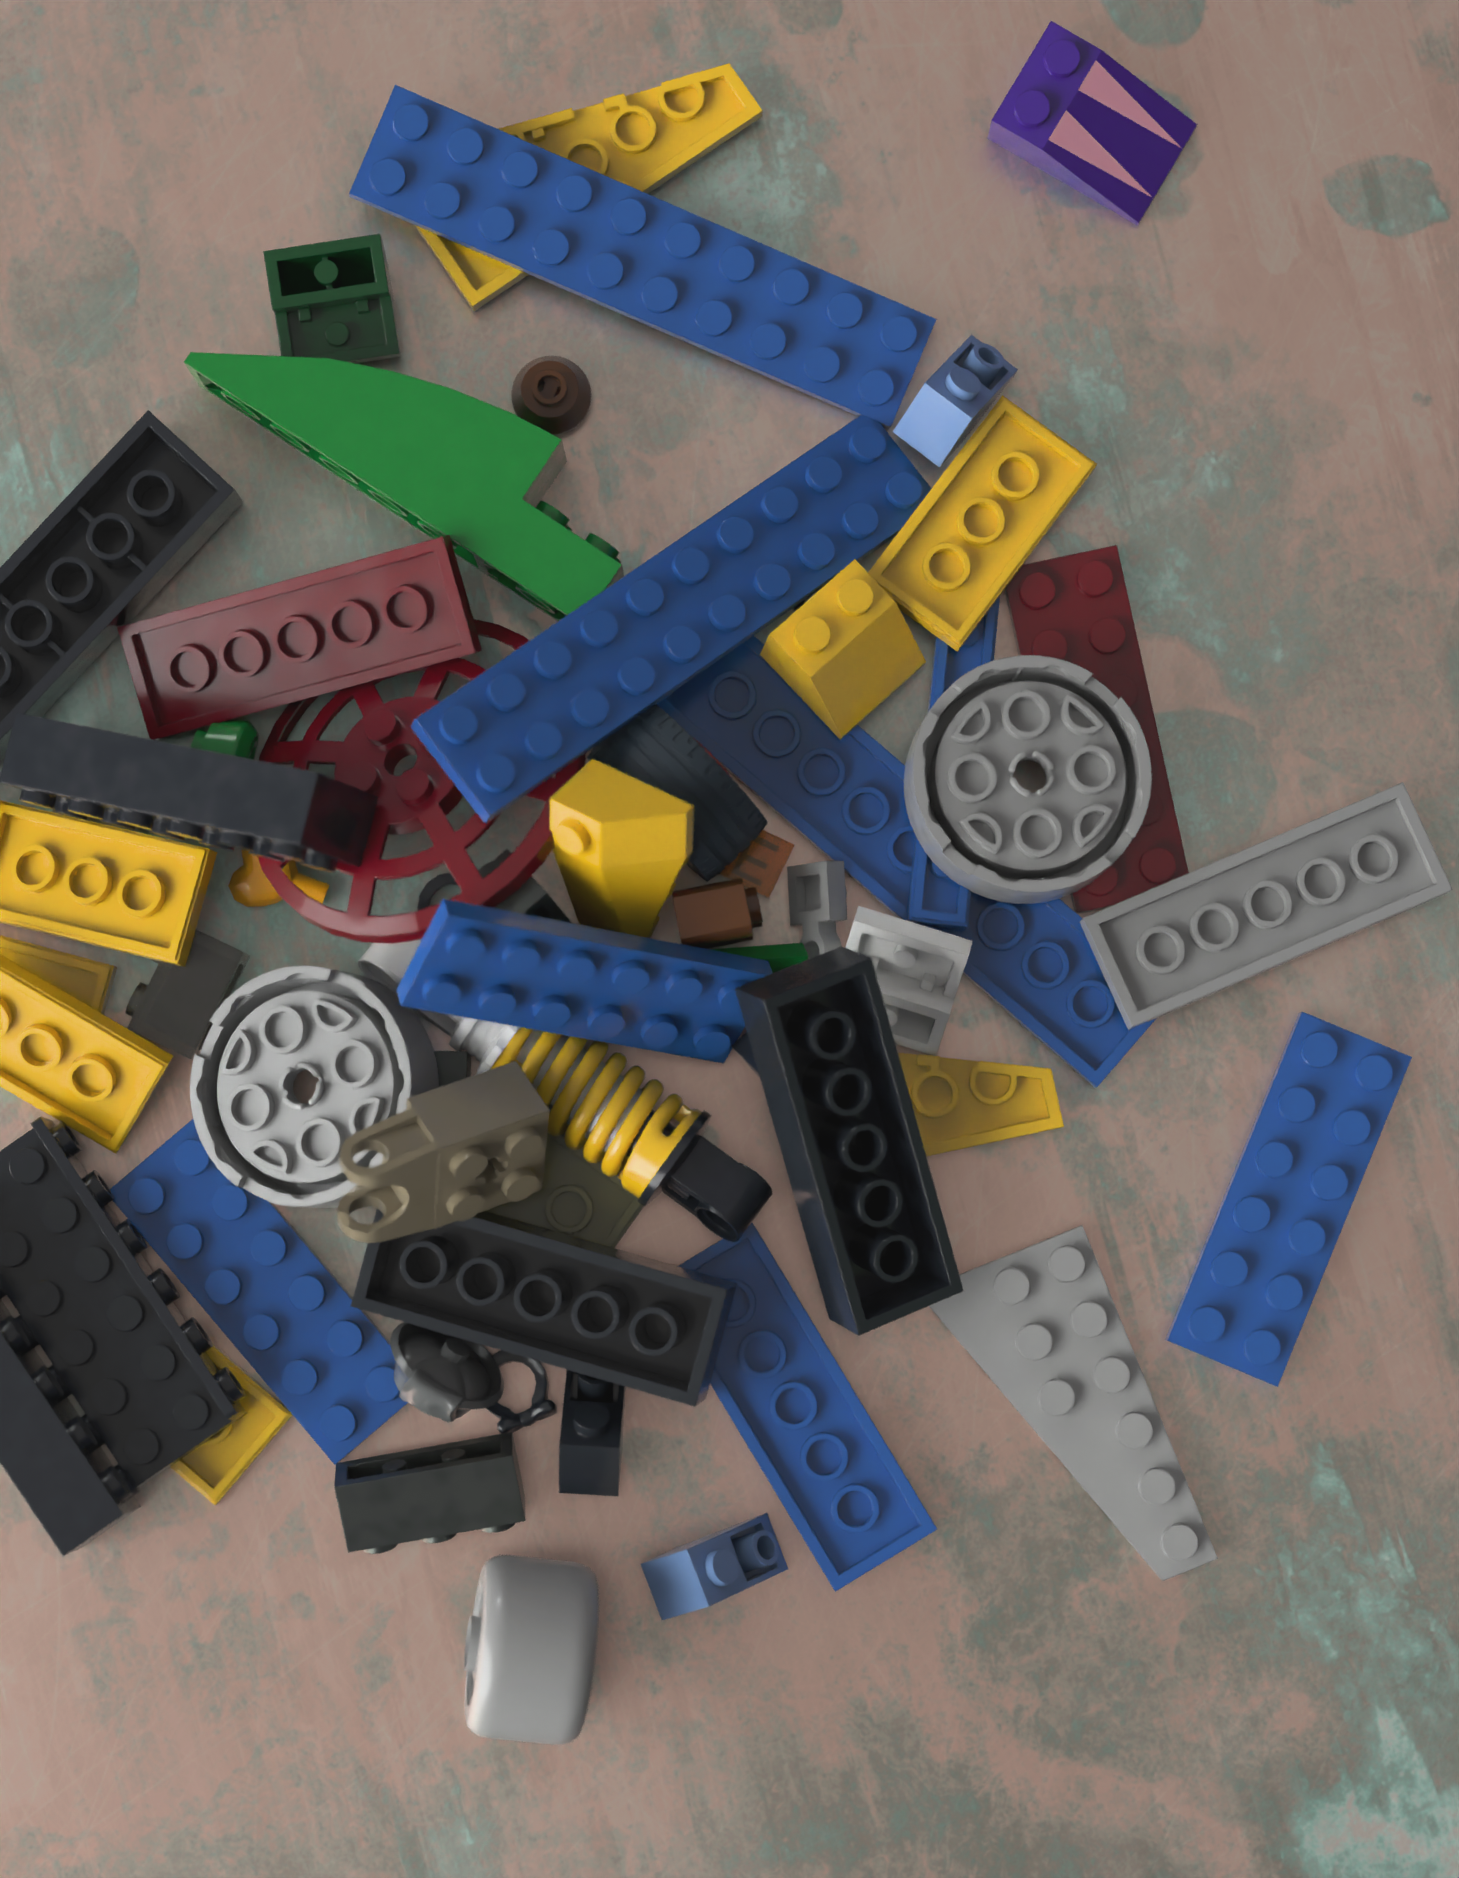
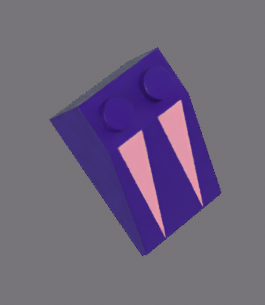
(1091, 124)

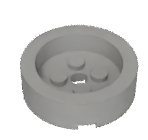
(990, 828)
(268, 1032)

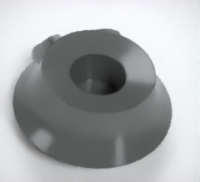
(443, 1372)

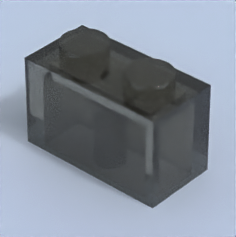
(183, 999)

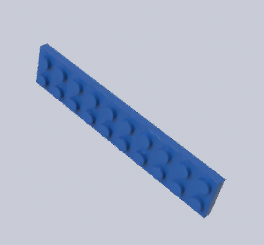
(641, 257)
(671, 617)
(854, 810)

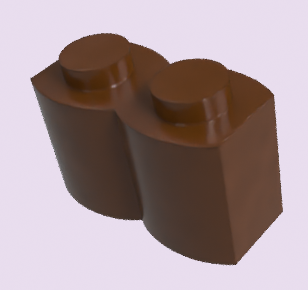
(717, 914)

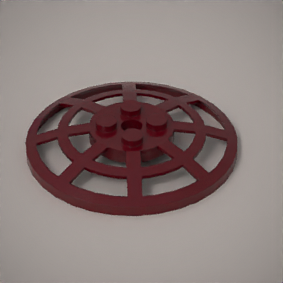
(405, 804)

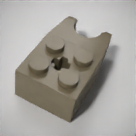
(448, 1156)

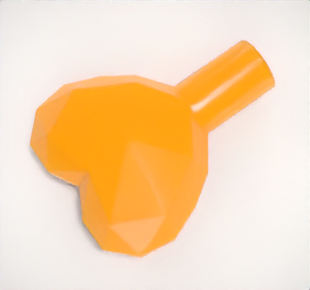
(254, 889)

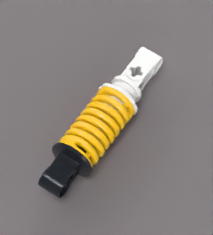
(604, 1110)

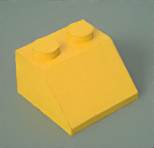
(845, 649)

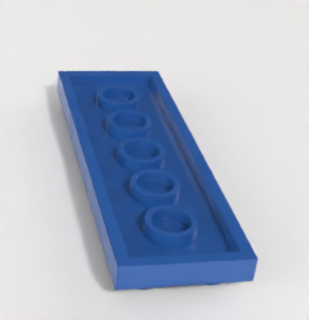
(579, 981)
(1288, 1198)
(265, 1292)
(806, 1420)

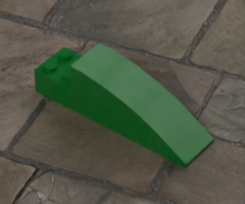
(431, 461)

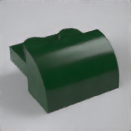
(334, 300)

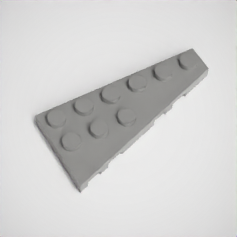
(1065, 1363)

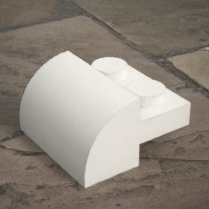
(915, 973)

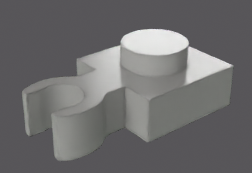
(817, 903)

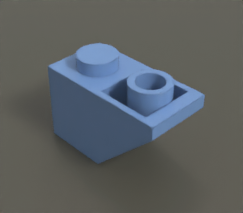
(954, 400)
(714, 1567)

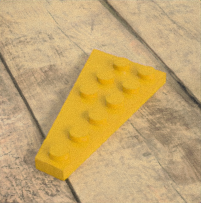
(628, 138)

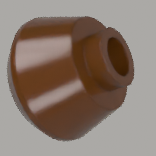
(542, 408)

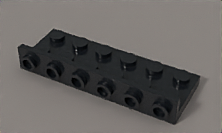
(104, 1310)

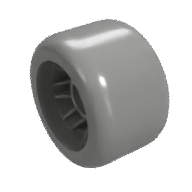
(531, 1650)

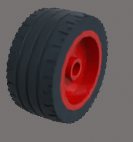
(669, 759)

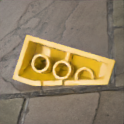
(619, 847)

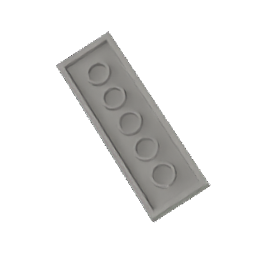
(1265, 905)

